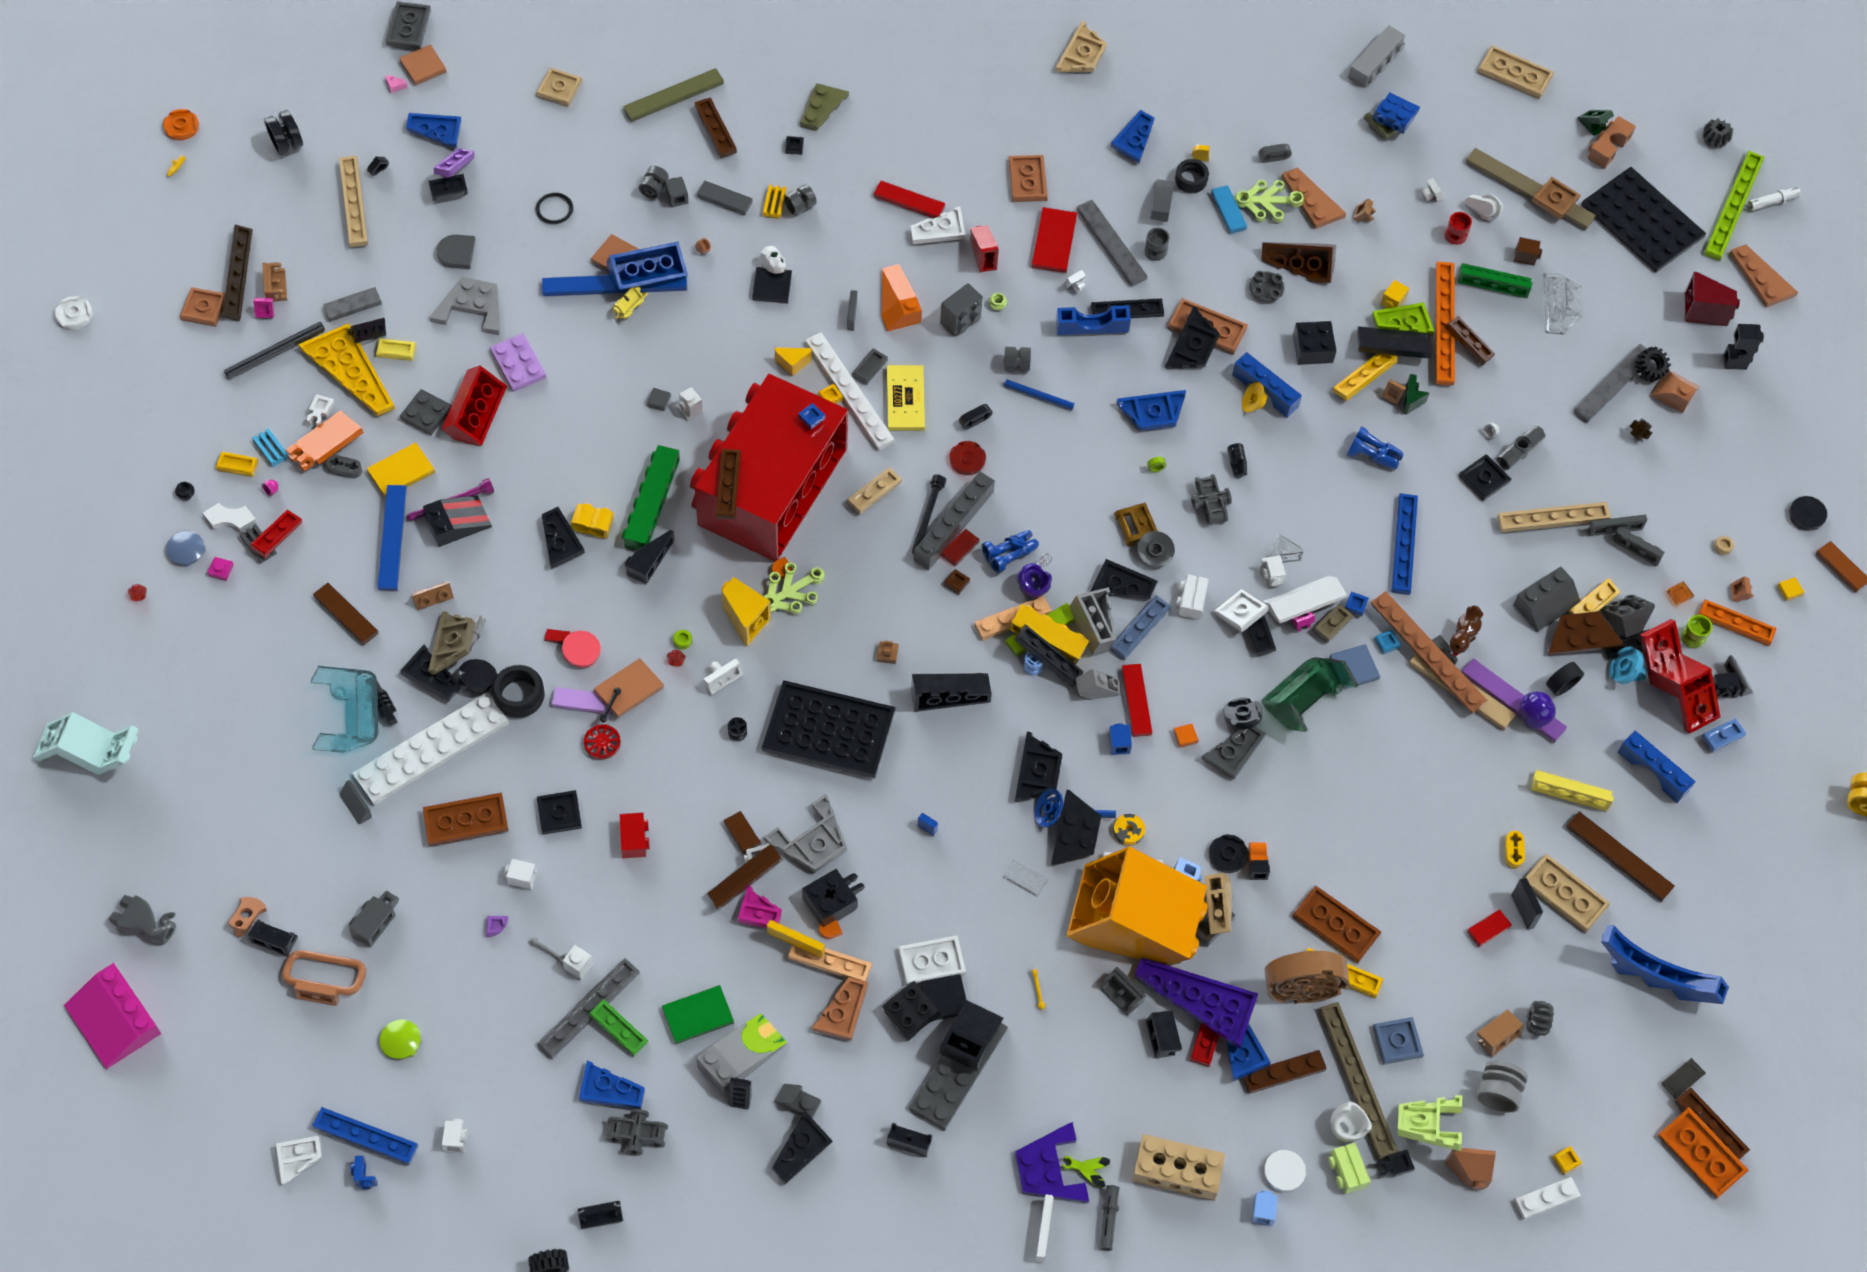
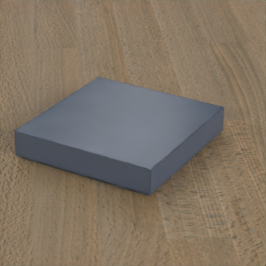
(1359, 663)
(1398, 1040)

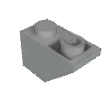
(1097, 685)

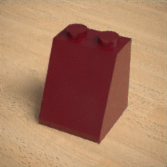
(1709, 301)

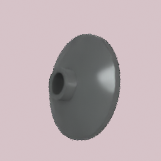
(1160, 542)

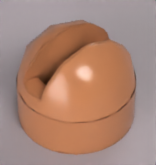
(702, 246)

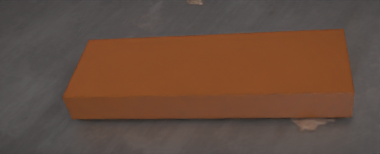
(1842, 566)

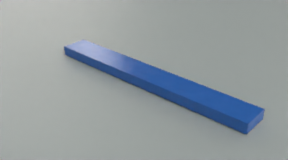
(602, 285)

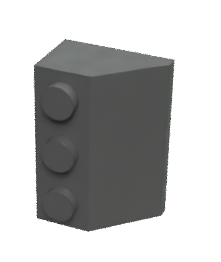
(1547, 599)

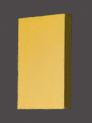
(401, 468)

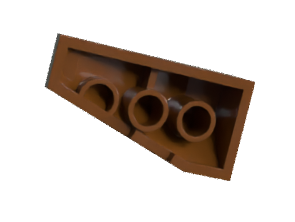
(1304, 259)

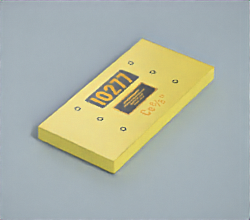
(905, 398)

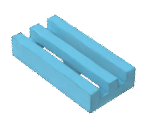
(262, 436)

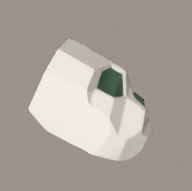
(772, 260)

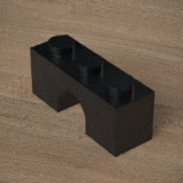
(1747, 341)

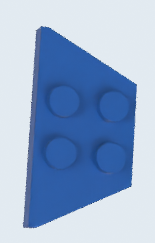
(1153, 410)

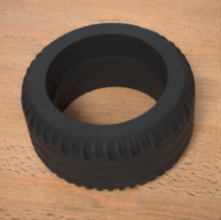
(513, 674)

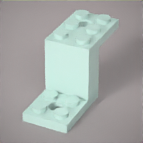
(86, 743)

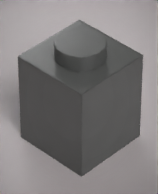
(676, 191)

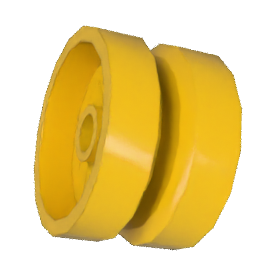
(1858, 794)

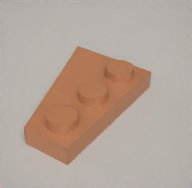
(843, 1012)

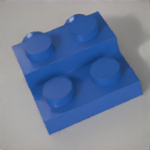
(1396, 113)

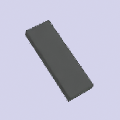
(724, 197)
(1610, 526)

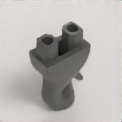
(140, 919)

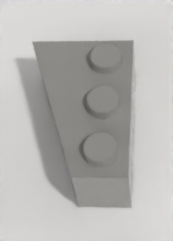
(1094, 619)

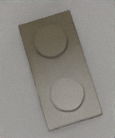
(1333, 623)

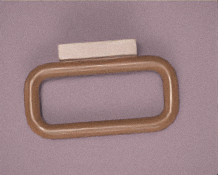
(318, 991)

